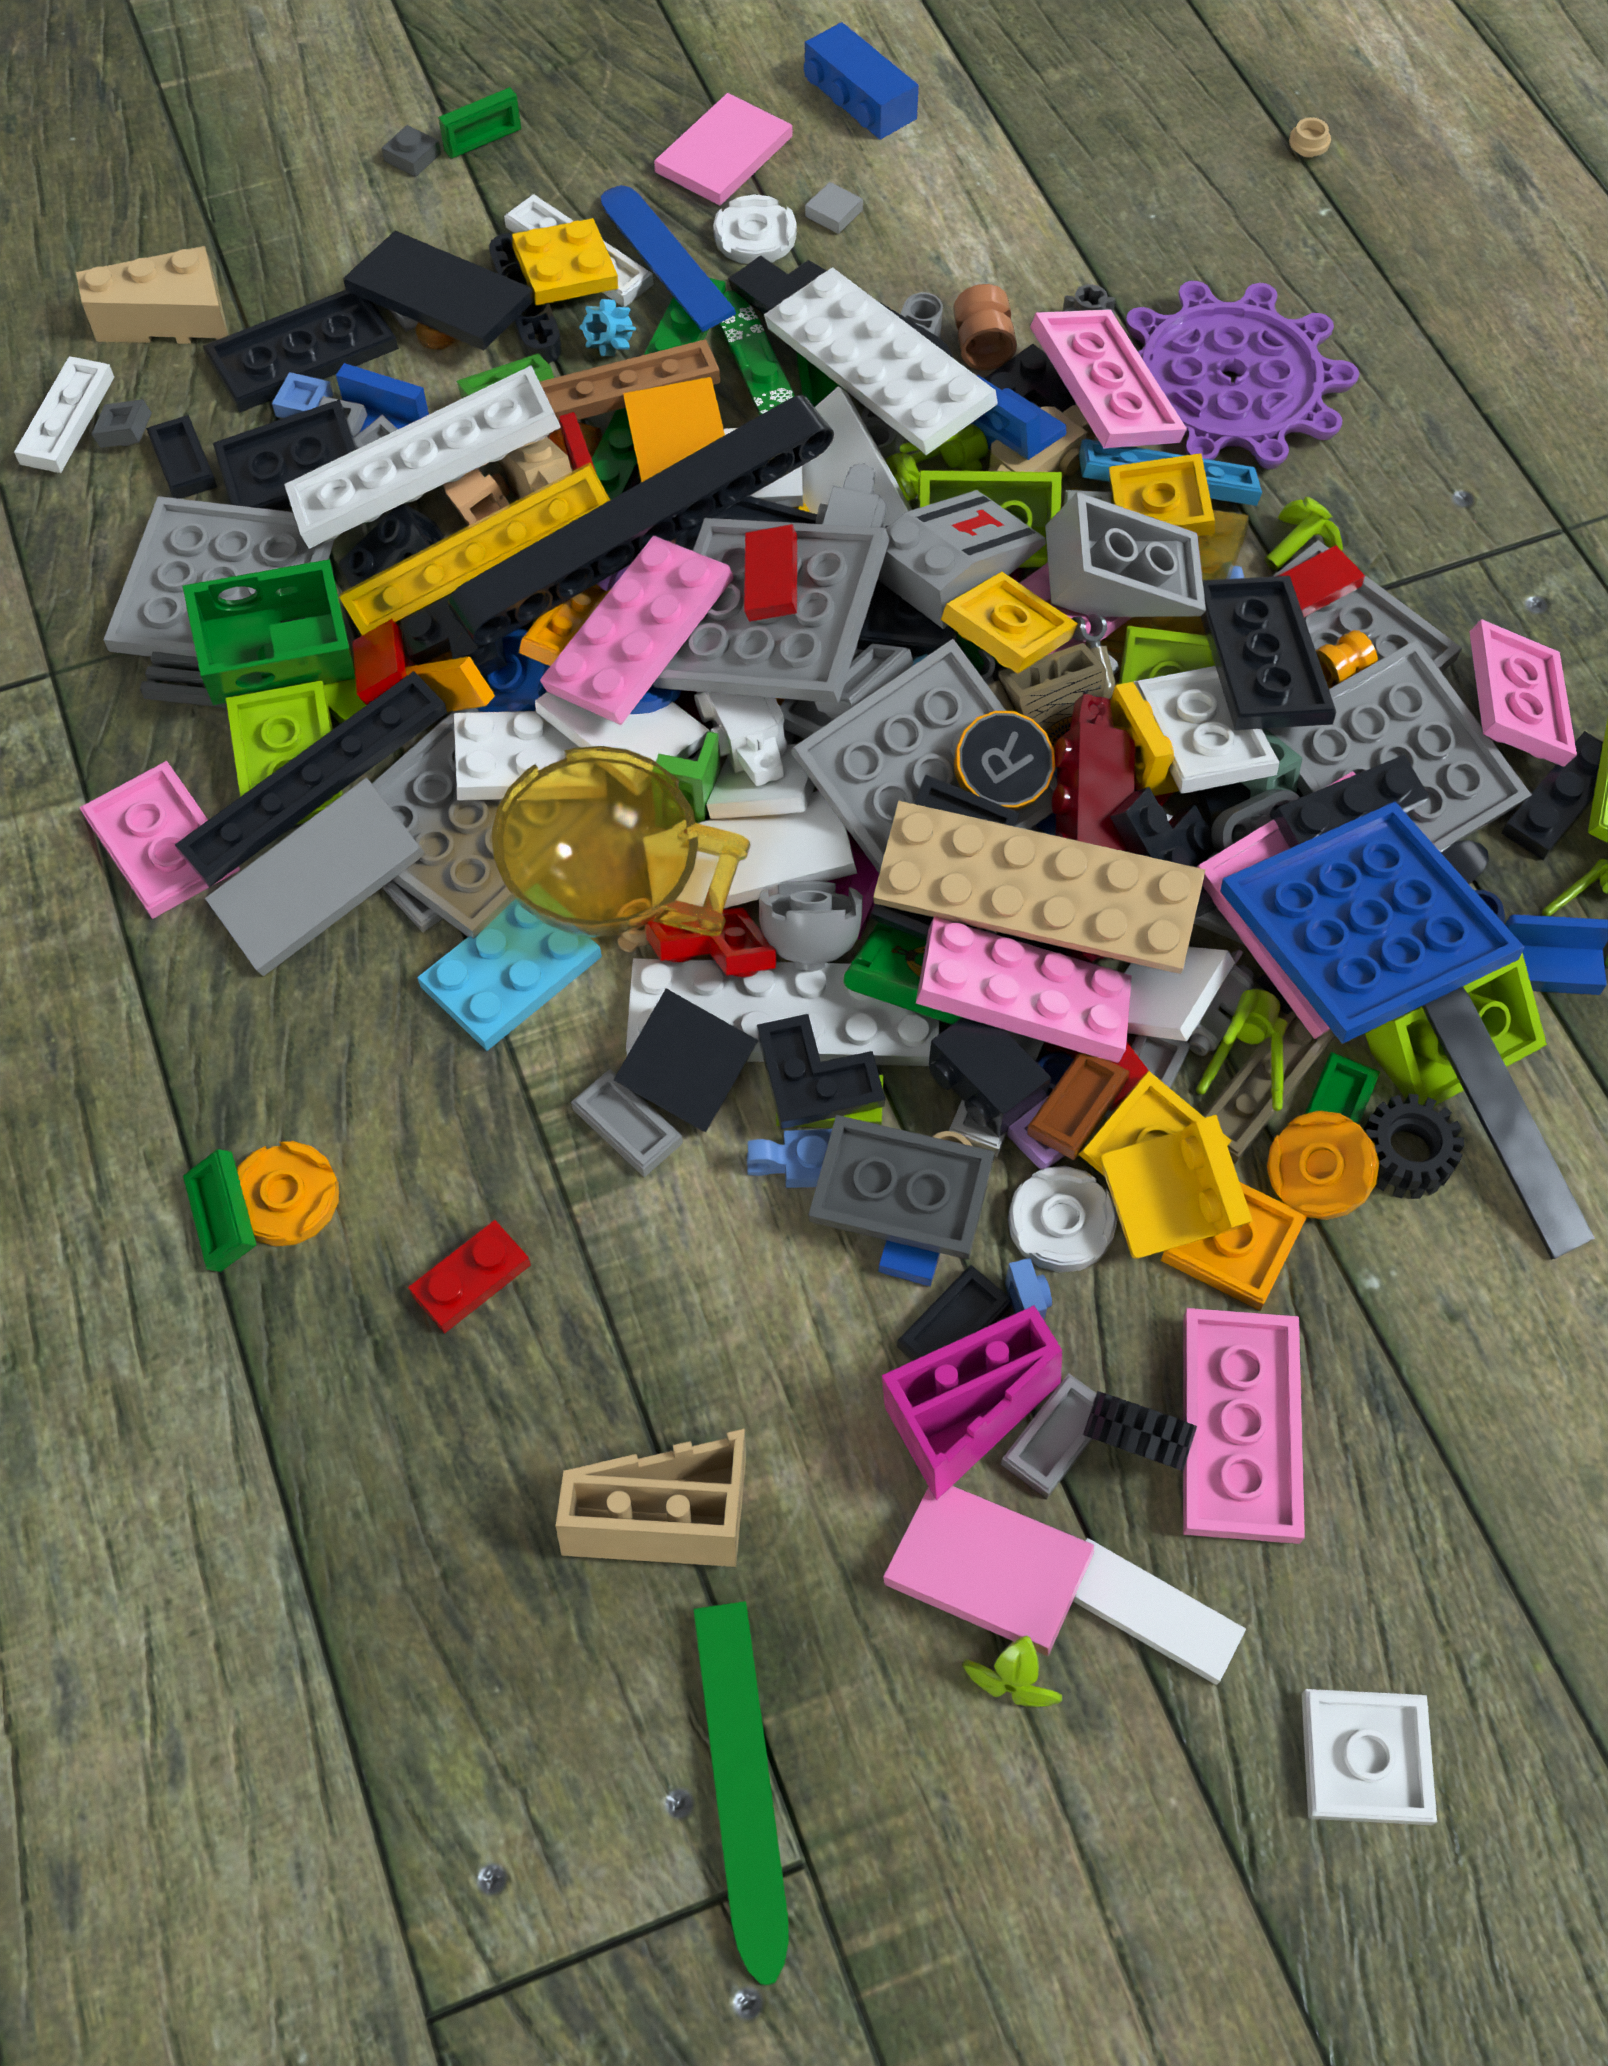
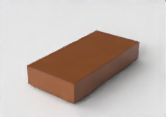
(1078, 1104)

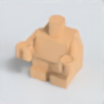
(477, 495)

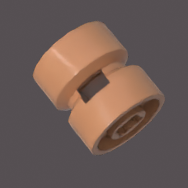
(985, 327)

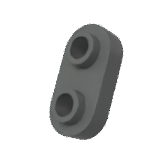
(1247, 817)

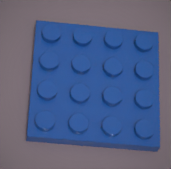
(1370, 921)

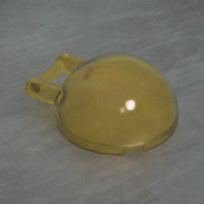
(609, 846)

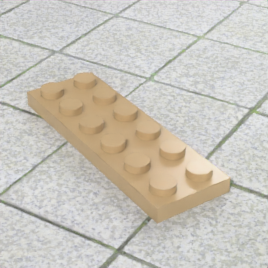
(1039, 887)

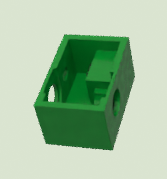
(275, 637)

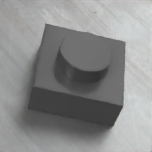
(411, 150)
(121, 423)

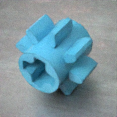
(607, 327)

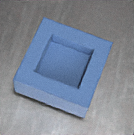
(300, 394)
(1027, 1288)

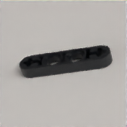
(526, 326)

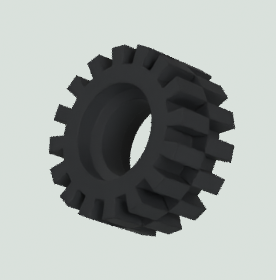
(1430, 1127)
(1140, 1430)

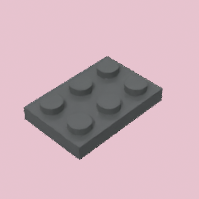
(902, 1187)

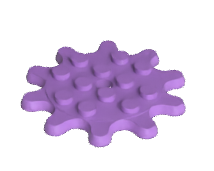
(1272, 356)

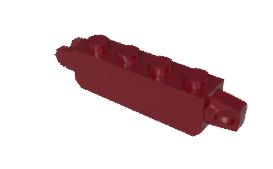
(1092, 780)

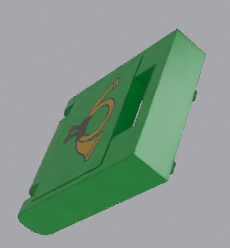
(890, 970)

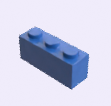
(861, 80)

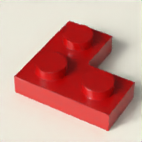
(737, 950)

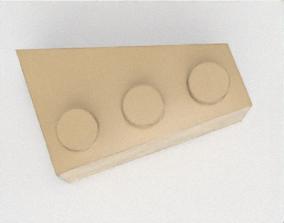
(154, 298)
(657, 1506)

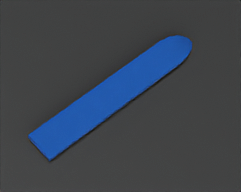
(666, 257)

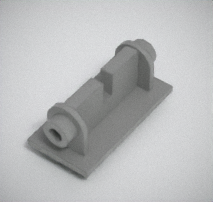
(1214, 1023)

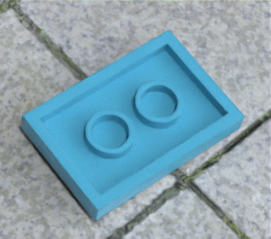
(506, 973)

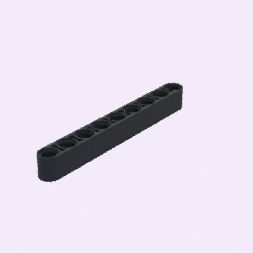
(619, 529)

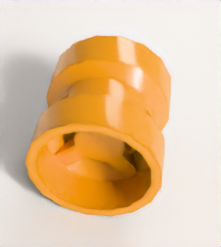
(1346, 658)

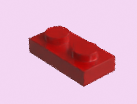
(469, 1276)

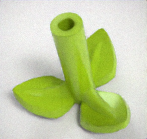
(1311, 521)
(1014, 1673)

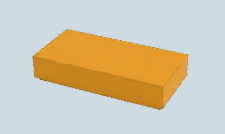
(456, 683)

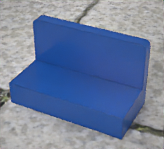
(382, 395)
(1020, 423)
(1562, 952)

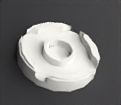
(755, 228)
(1062, 1219)

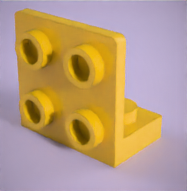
(1152, 749)
(1175, 1188)

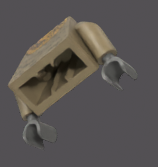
(1056, 681)

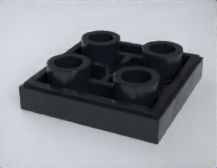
(686, 1060)

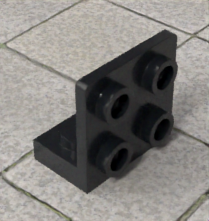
(390, 542)

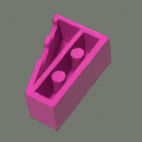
(971, 1394)

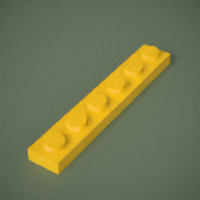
(472, 550)

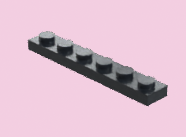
(311, 779)

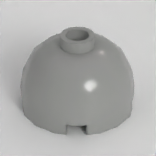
(810, 922)

